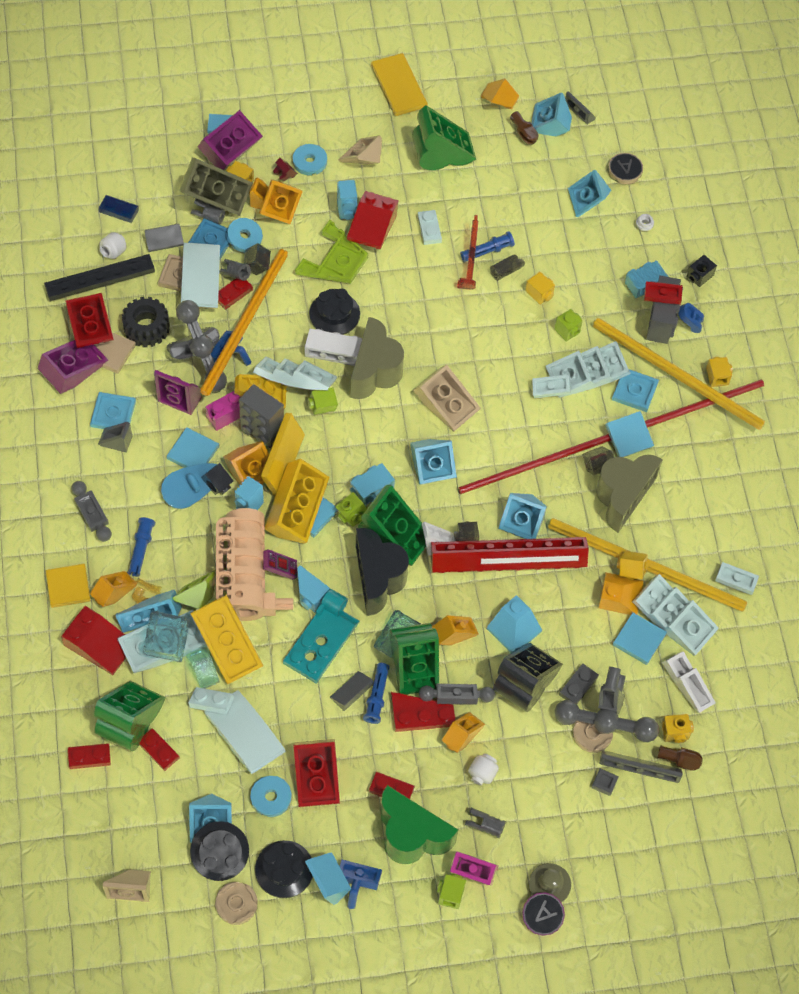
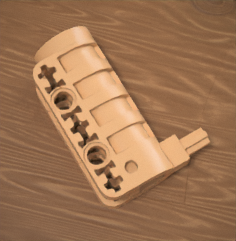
(245, 565)

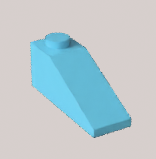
(139, 614)

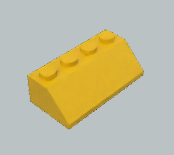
(297, 502)

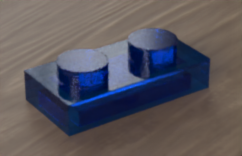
(118, 209)

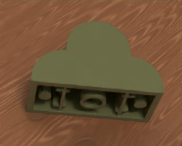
(215, 186)
(377, 362)
(624, 485)

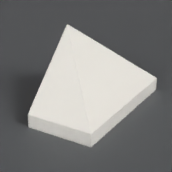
(435, 534)

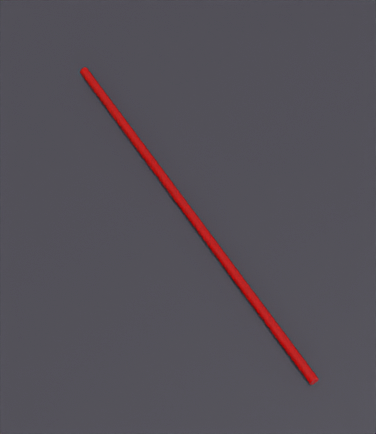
(603, 439)

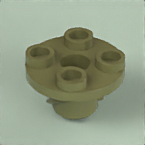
(550, 879)

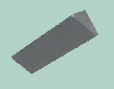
(640, 766)

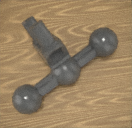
(197, 344)
(607, 718)

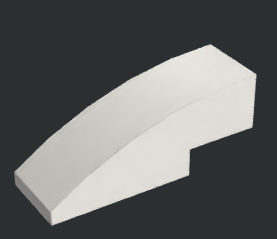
(689, 681)

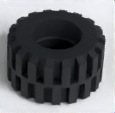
(145, 309)

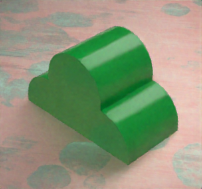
(441, 141)
(395, 522)
(415, 657)
(127, 714)
(413, 829)

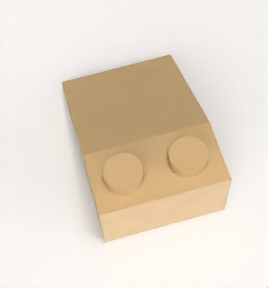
(447, 398)

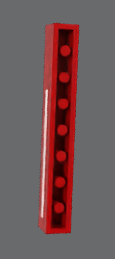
(509, 554)

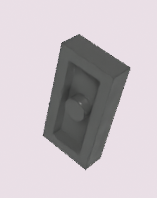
(579, 684)

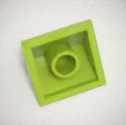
(198, 591)

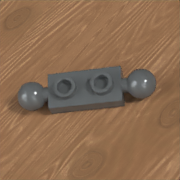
(91, 511)
(456, 693)

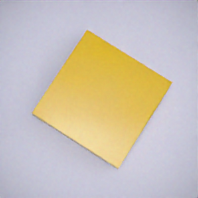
(68, 585)

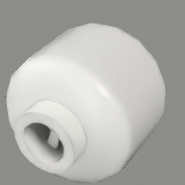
(112, 245)
(483, 769)

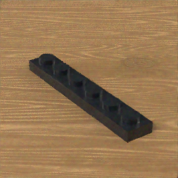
(99, 277)

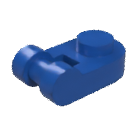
(691, 316)

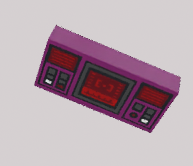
(280, 564)

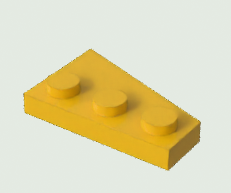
(274, 389)

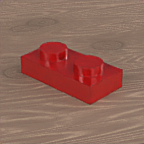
(233, 292)
(663, 292)
(158, 749)
(89, 756)
(381, 781)

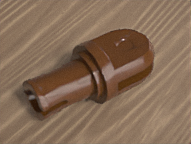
(524, 129)
(682, 757)

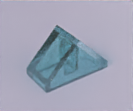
(203, 668)

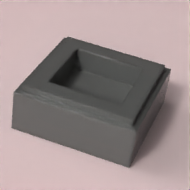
(605, 782)

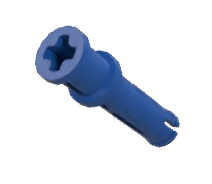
(495, 244)
(142, 538)
(376, 702)

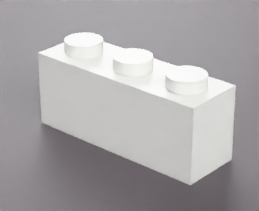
(332, 347)

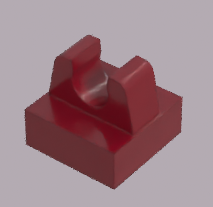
(286, 169)

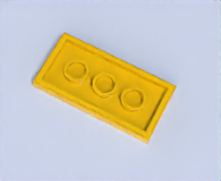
(399, 84)
(282, 452)
(227, 639)

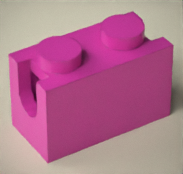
(223, 411)
(474, 868)

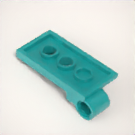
(328, 623)

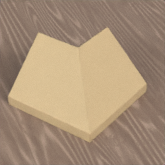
(364, 151)
(129, 885)

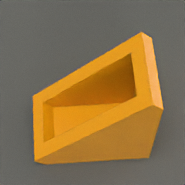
(501, 93)
(258, 193)

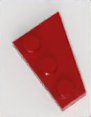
(415, 714)

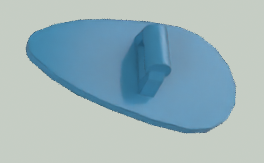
(185, 486)

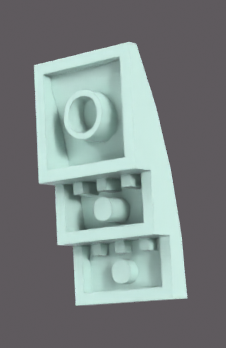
(201, 274)
(591, 367)
(291, 374)
(675, 614)
(134, 641)
(247, 734)

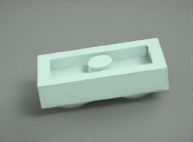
(429, 227)
(551, 386)
(737, 578)
(211, 700)

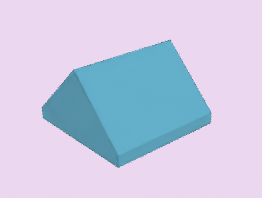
(329, 877)

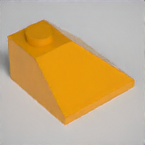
(280, 201)
(247, 461)
(619, 593)

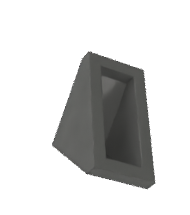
(117, 437)

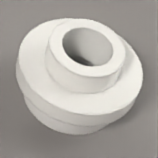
(645, 218)

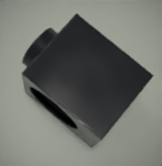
(707, 270)
(218, 479)

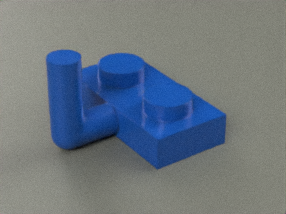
(239, 349)
(358, 876)

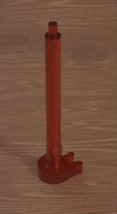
(468, 283)

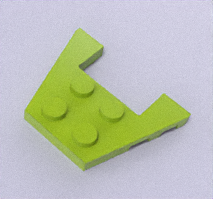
(341, 262)

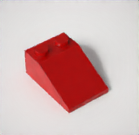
(373, 220)
(89, 320)
(95, 640)
(316, 773)

